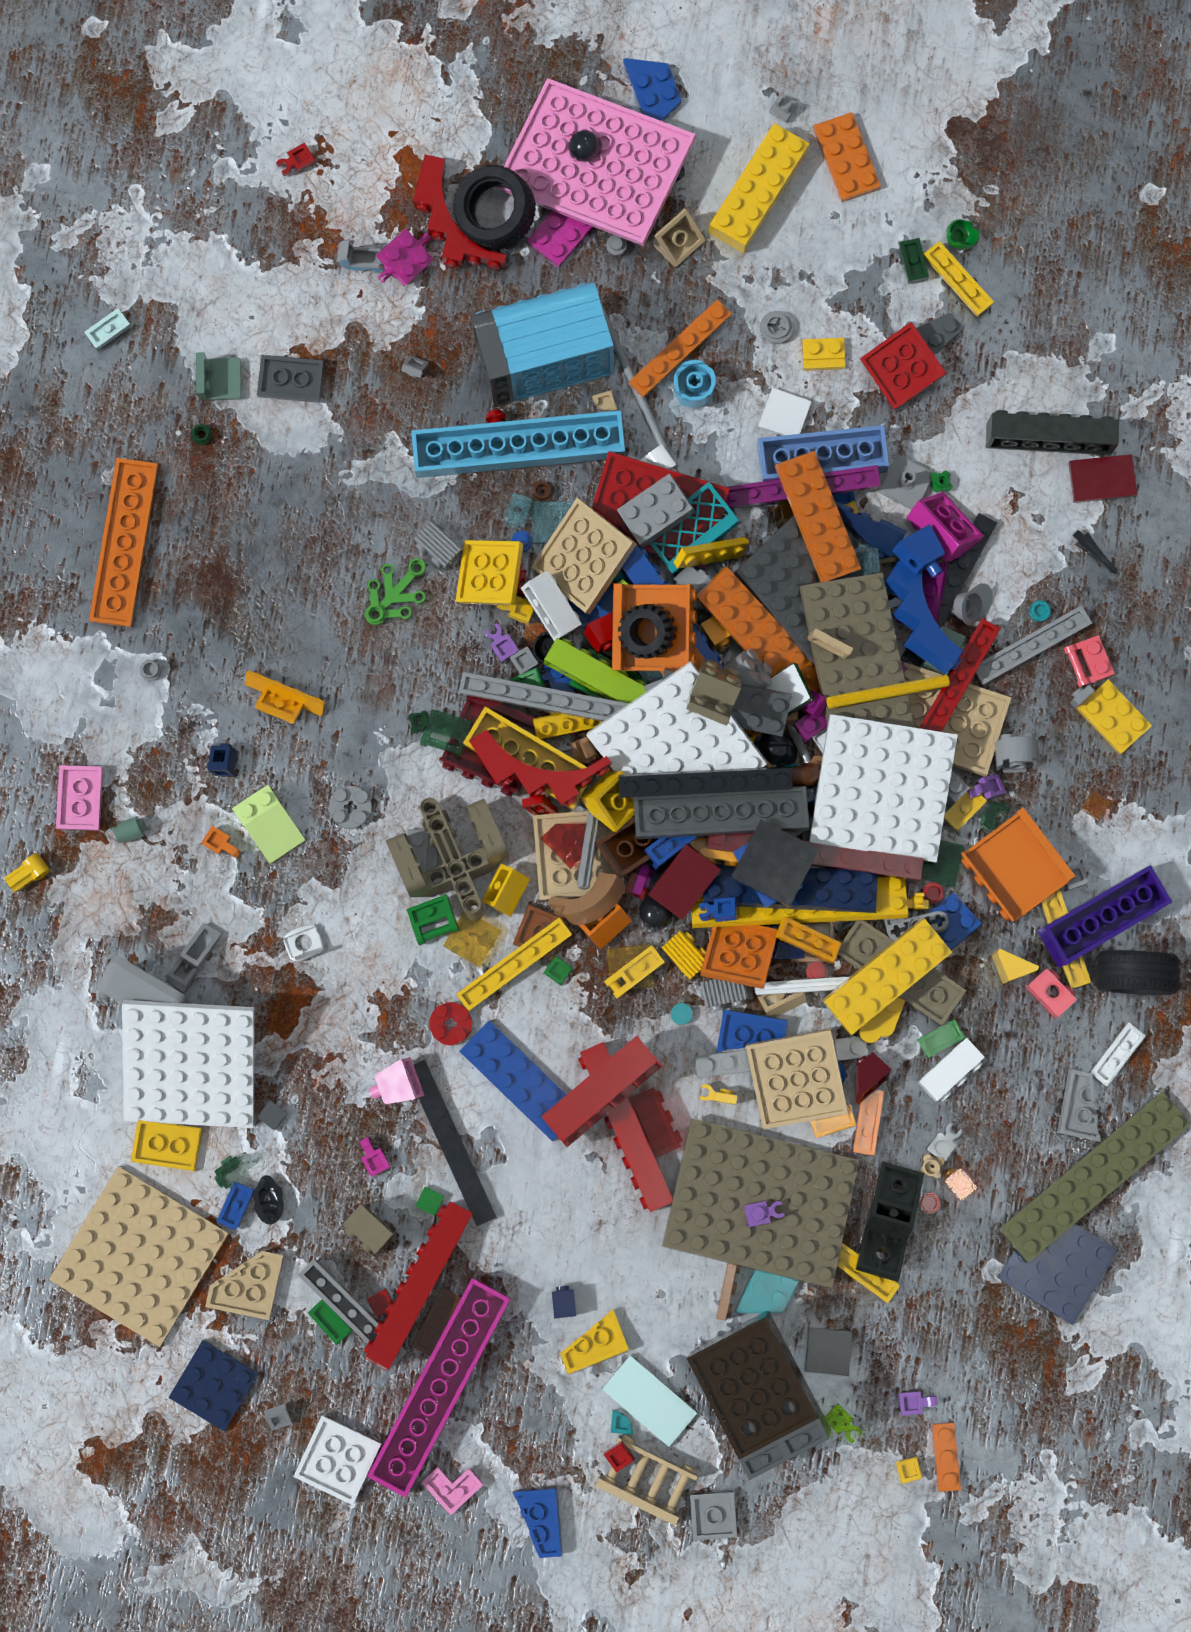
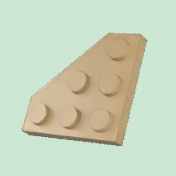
(249, 1287)

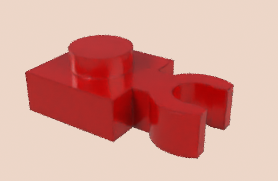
(299, 158)

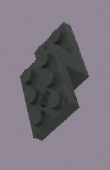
(889, 1221)

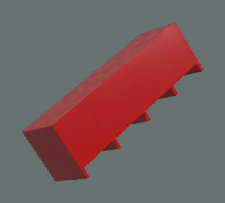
(601, 1091)

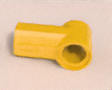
(31, 870)

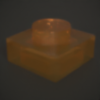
(1095, 805)

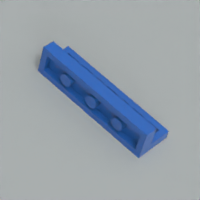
(666, 848)

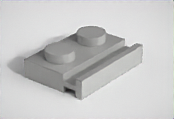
(422, 848)

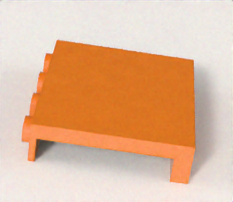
(679, 602)
(1017, 866)

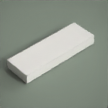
(1117, 1054)

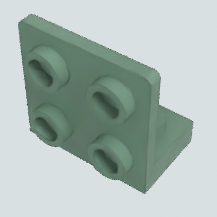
(218, 378)

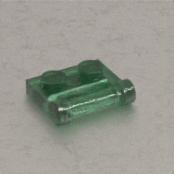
(448, 726)

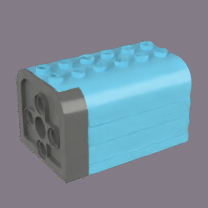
(544, 344)

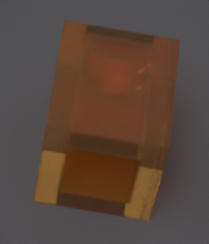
(959, 1183)

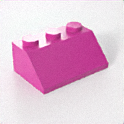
(949, 523)

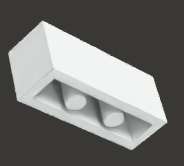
(551, 605)
(951, 1070)

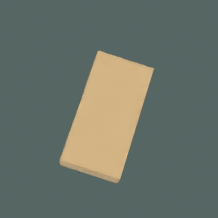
(829, 643)

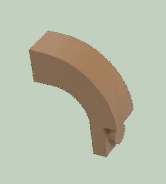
(594, 904)

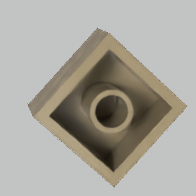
(369, 1229)

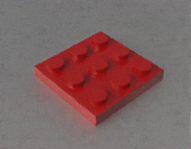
(903, 366)

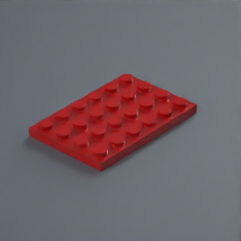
(628, 477)

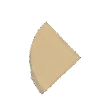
(605, 401)

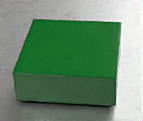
(558, 970)
(429, 1201)

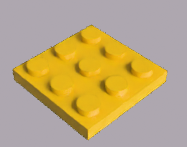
(489, 572)

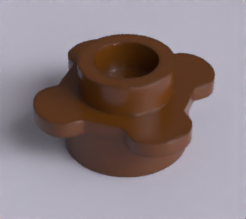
(546, 496)

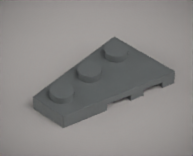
(940, 332)

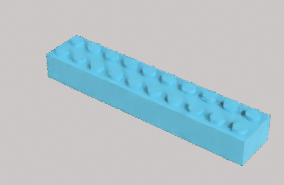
(517, 444)

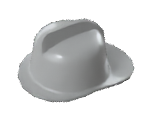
(972, 604)

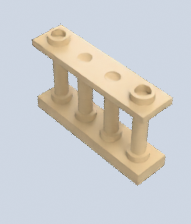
(647, 1503)

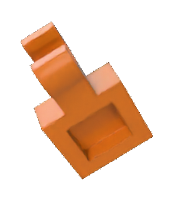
(218, 841)

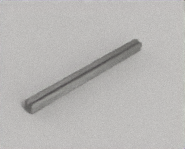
(588, 848)

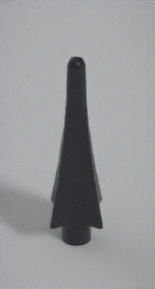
(1087, 544)

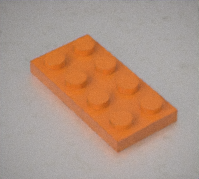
(846, 157)

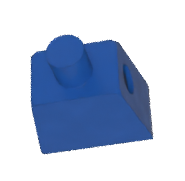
(921, 551)

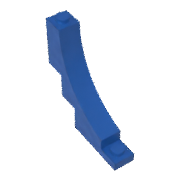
(926, 638)

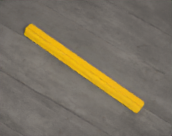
(887, 691)

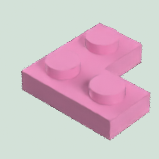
(452, 1494)

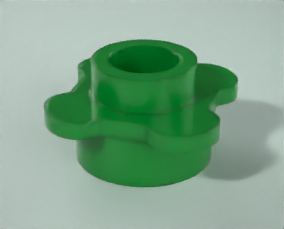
(936, 485)

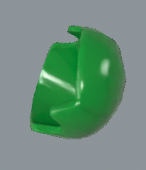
(962, 234)

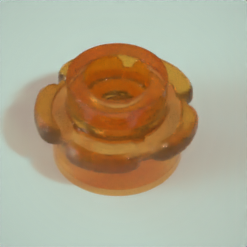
(533, 627)

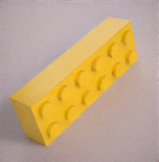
(758, 188)
(525, 747)
(886, 976)

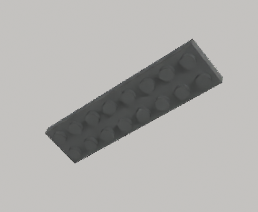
(720, 813)

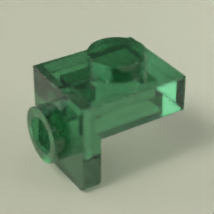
(988, 819)
(228, 1165)

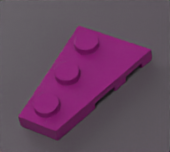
(933, 590)

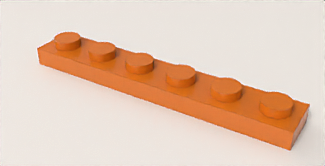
(680, 348)

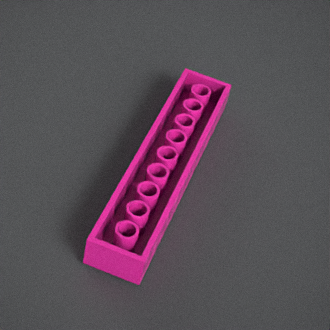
(439, 1387)

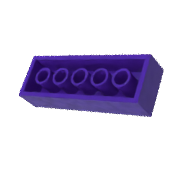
(1104, 916)

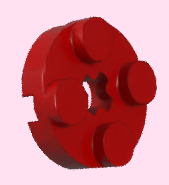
(440, 1030)

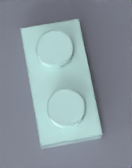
(107, 329)

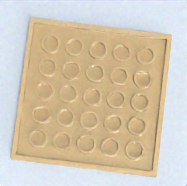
(139, 1256)

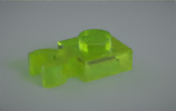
(840, 1421)

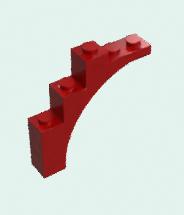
(441, 225)
(534, 780)

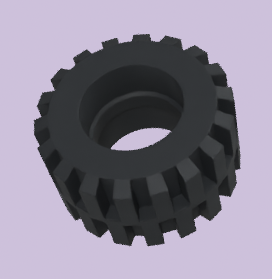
(630, 634)

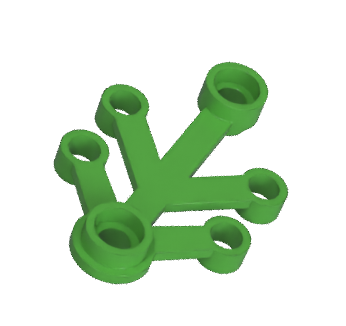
(393, 595)

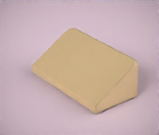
(780, 1003)

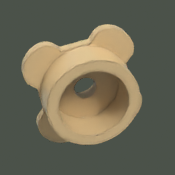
(937, 1162)

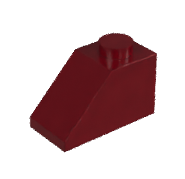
(869, 1076)

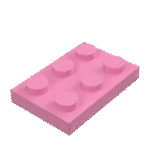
(79, 798)

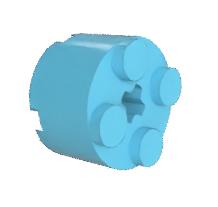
(704, 378)

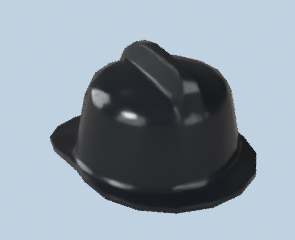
(777, 749)

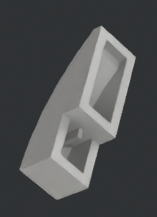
(193, 957)

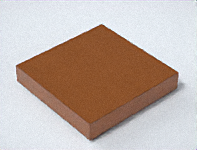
(532, 923)

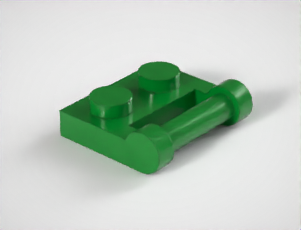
(429, 913)

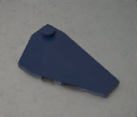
(869, 532)

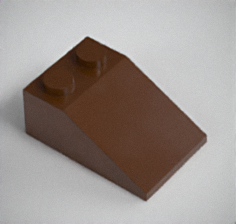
(623, 850)

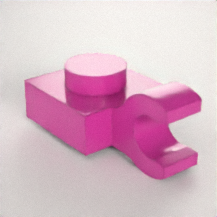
(375, 1159)

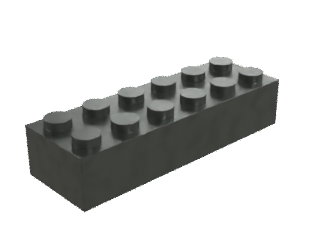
(1052, 433)

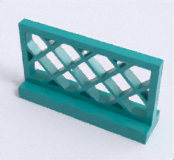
(714, 533)

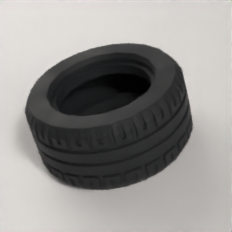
(467, 197)
(1137, 972)

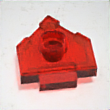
(566, 842)

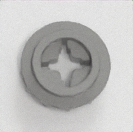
(771, 319)

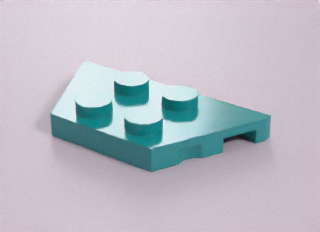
(766, 1293)

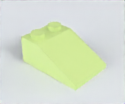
(268, 824)

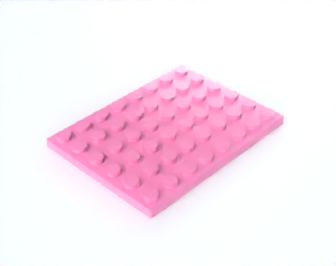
(618, 188)

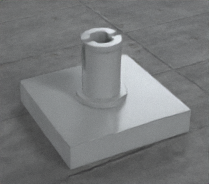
(905, 482)

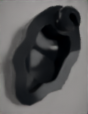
(268, 1200)

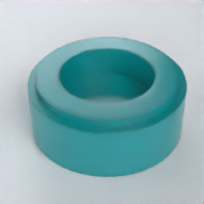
(1039, 611)
(681, 1014)

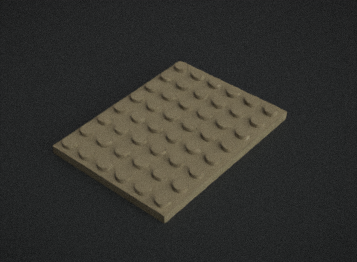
(736, 1168)

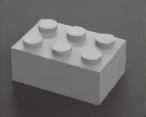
(656, 510)

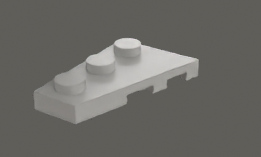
(1078, 1107)

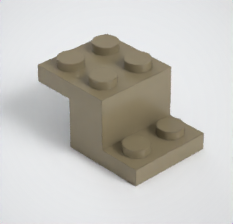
(714, 692)

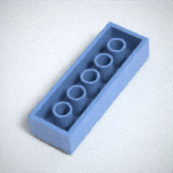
(833, 448)

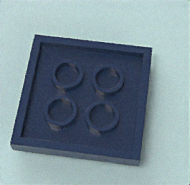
(213, 1385)

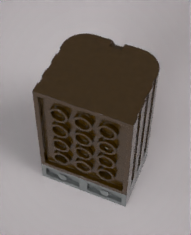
(759, 1395)

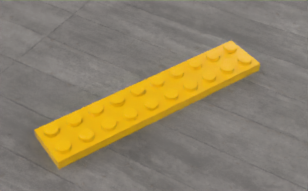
(890, 904)

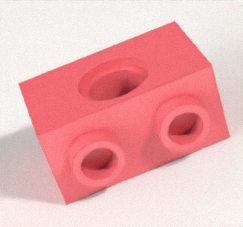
(1039, 986)

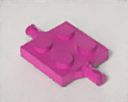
(404, 257)

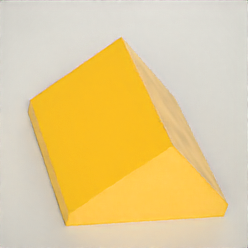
(1011, 967)

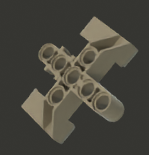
(421, 883)

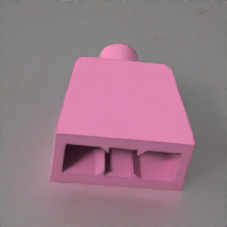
(397, 1083)

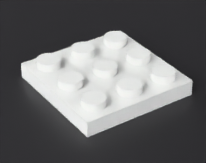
(337, 1460)

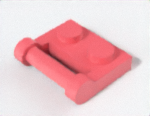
(1095, 659)

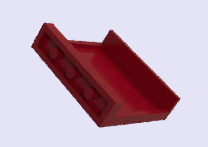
(470, 763)

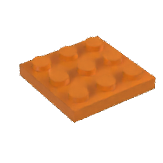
(740, 954)

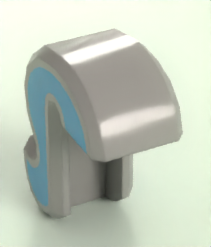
(359, 257)

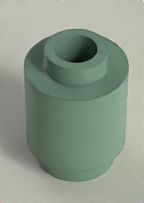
(129, 829)

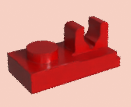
(539, 805)

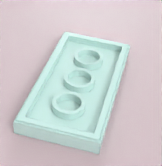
(649, 1401)

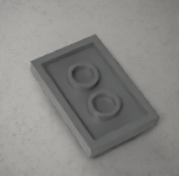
(290, 378)

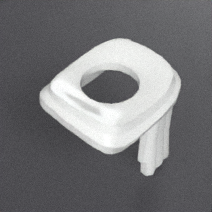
(297, 955)

